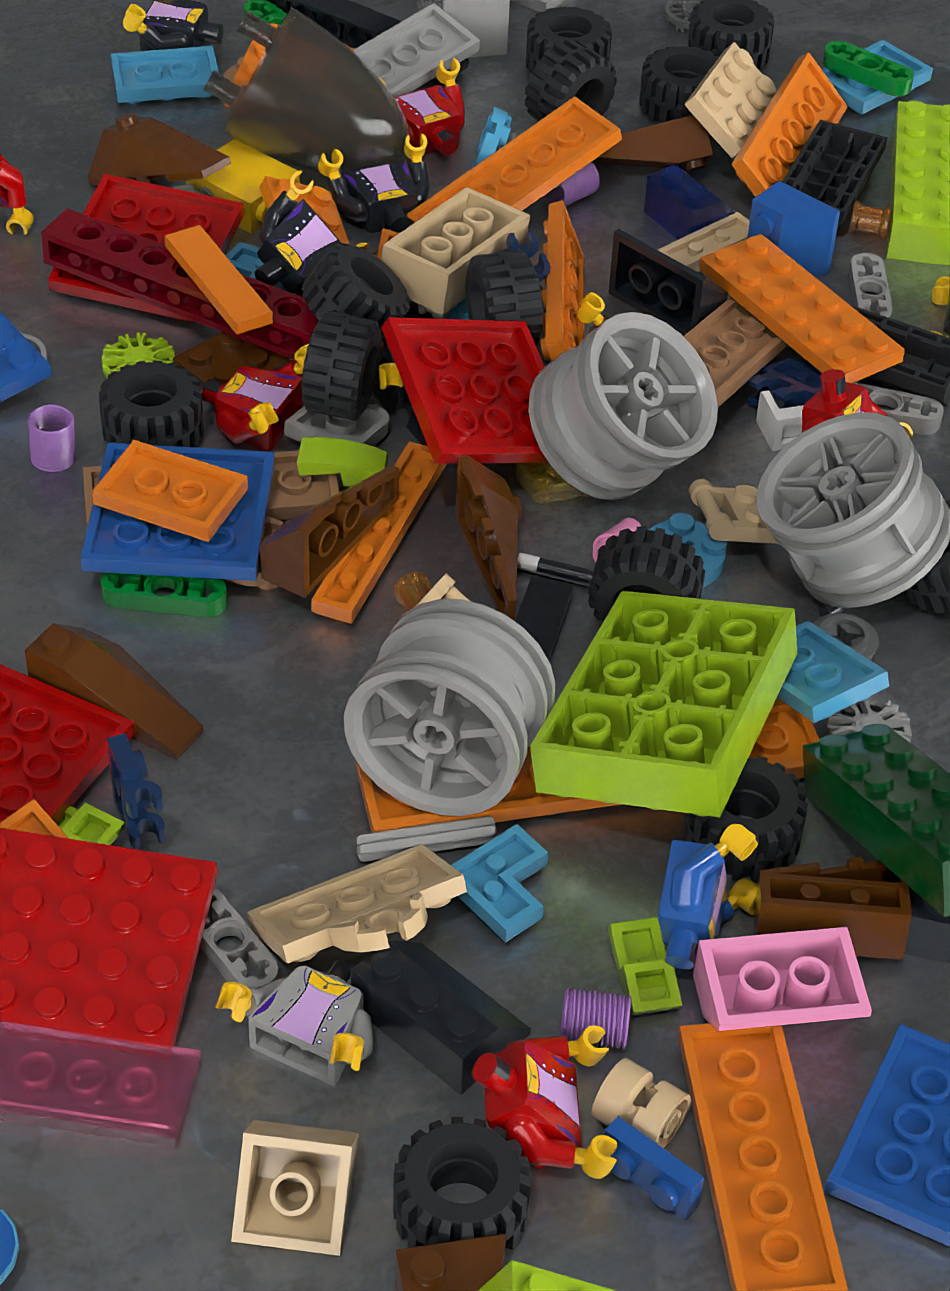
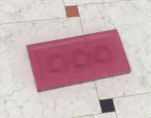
(95, 1084)

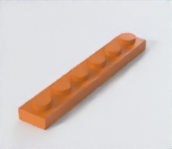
(354, 577)

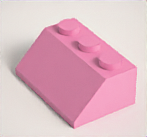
(779, 979)

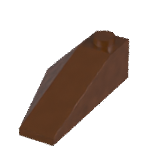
(151, 151)
(489, 525)
(321, 536)

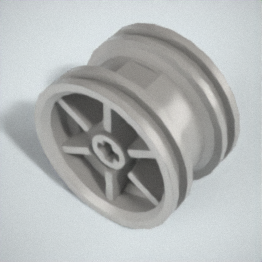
(623, 406)
(450, 707)

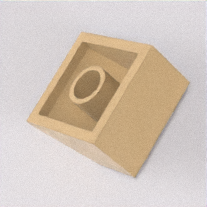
(294, 1187)

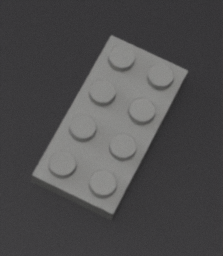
(413, 49)

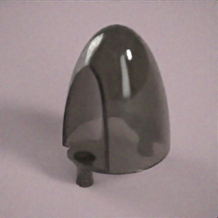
(311, 99)

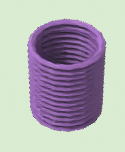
(575, 187)
(52, 438)
(599, 1009)

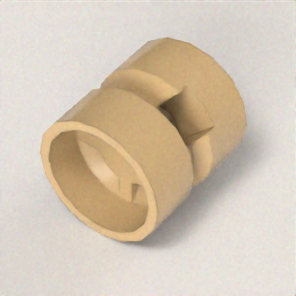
(630, 1090)

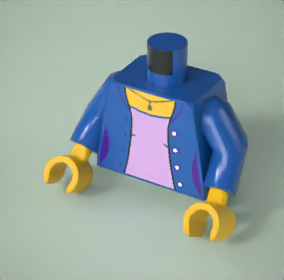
(697, 893)

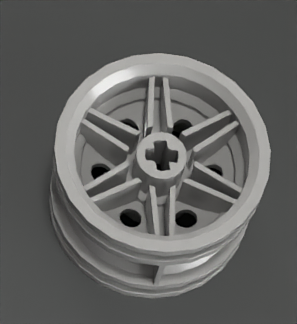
(854, 510)

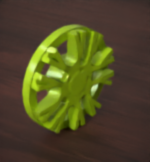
(133, 350)

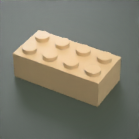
(437, 249)

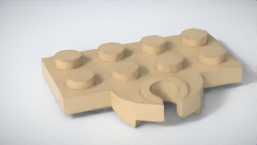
(731, 98)
(359, 906)

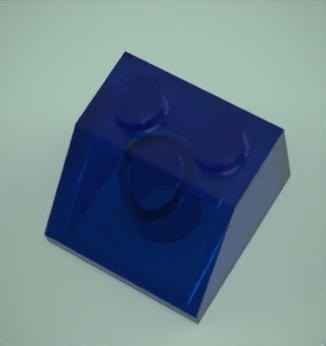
(682, 202)

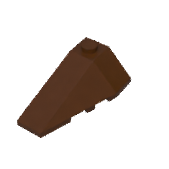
(662, 145)
(112, 679)

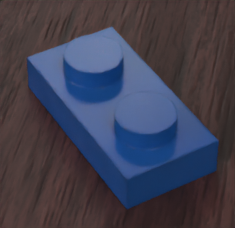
(655, 1170)

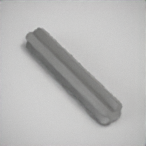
(434, 836)

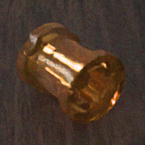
(870, 219)
(411, 589)

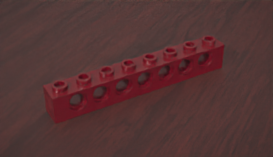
(155, 277)

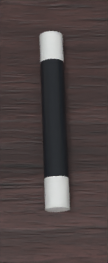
(554, 569)

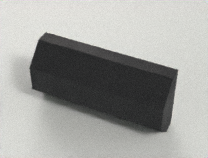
(836, 165)
(925, 359)

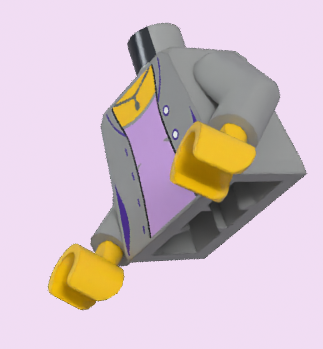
(305, 1020)

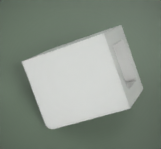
(777, 424)

